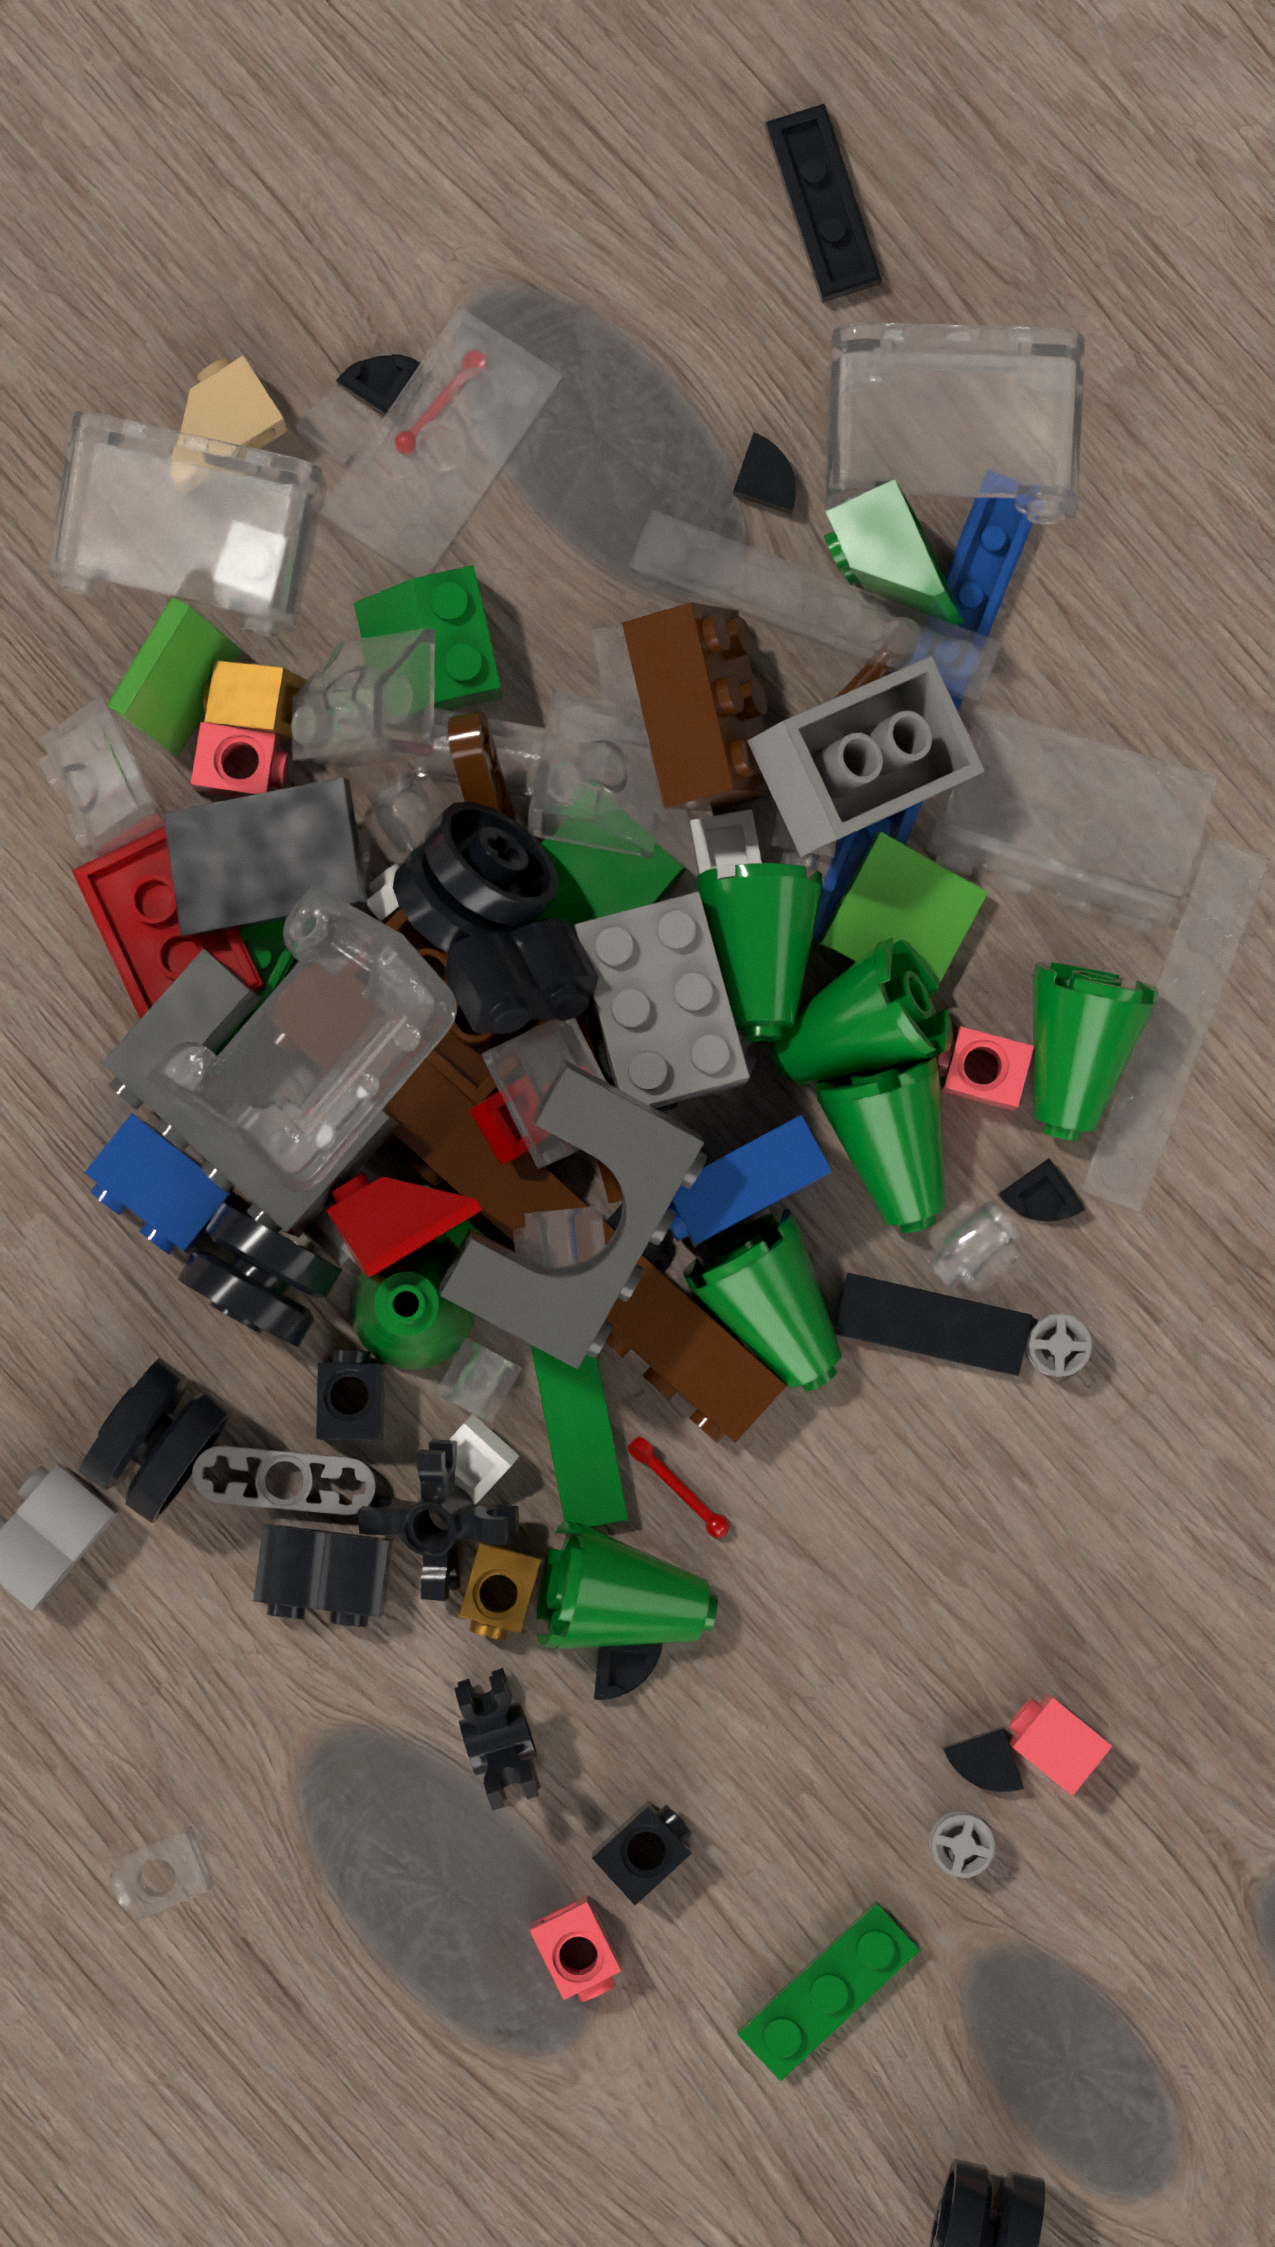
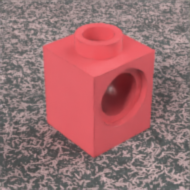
(215, 746)
(1012, 1063)
(1057, 1742)
(571, 1921)

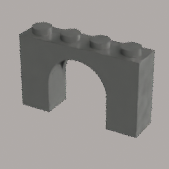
(206, 1008)
(567, 1305)

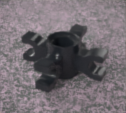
(437, 1546)
(497, 1738)

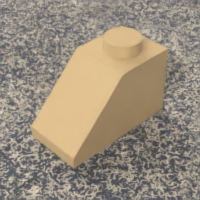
(232, 406)

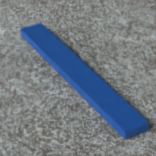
(978, 583)

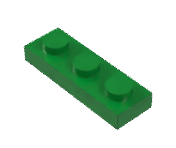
(828, 1991)

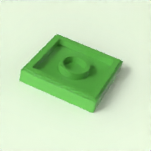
(168, 676)
(903, 898)

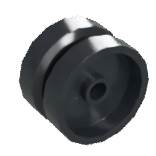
(474, 876)
(256, 1281)
(148, 1435)
(966, 2214)

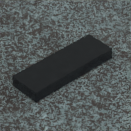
(823, 203)
(932, 1324)

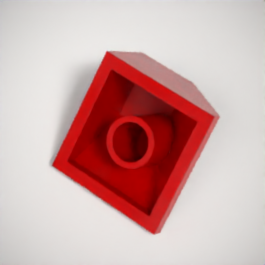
(393, 1218)

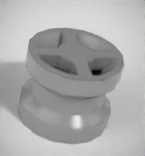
(1069, 1345)
(969, 1857)

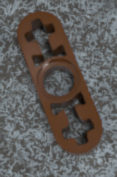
(478, 762)

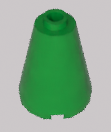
(762, 941)
(866, 1019)
(1082, 1043)
(893, 1138)
(771, 1299)
(415, 1340)
(618, 1595)

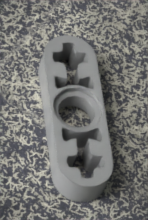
(239, 1460)

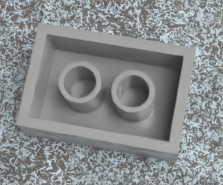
(865, 755)
(663, 1002)

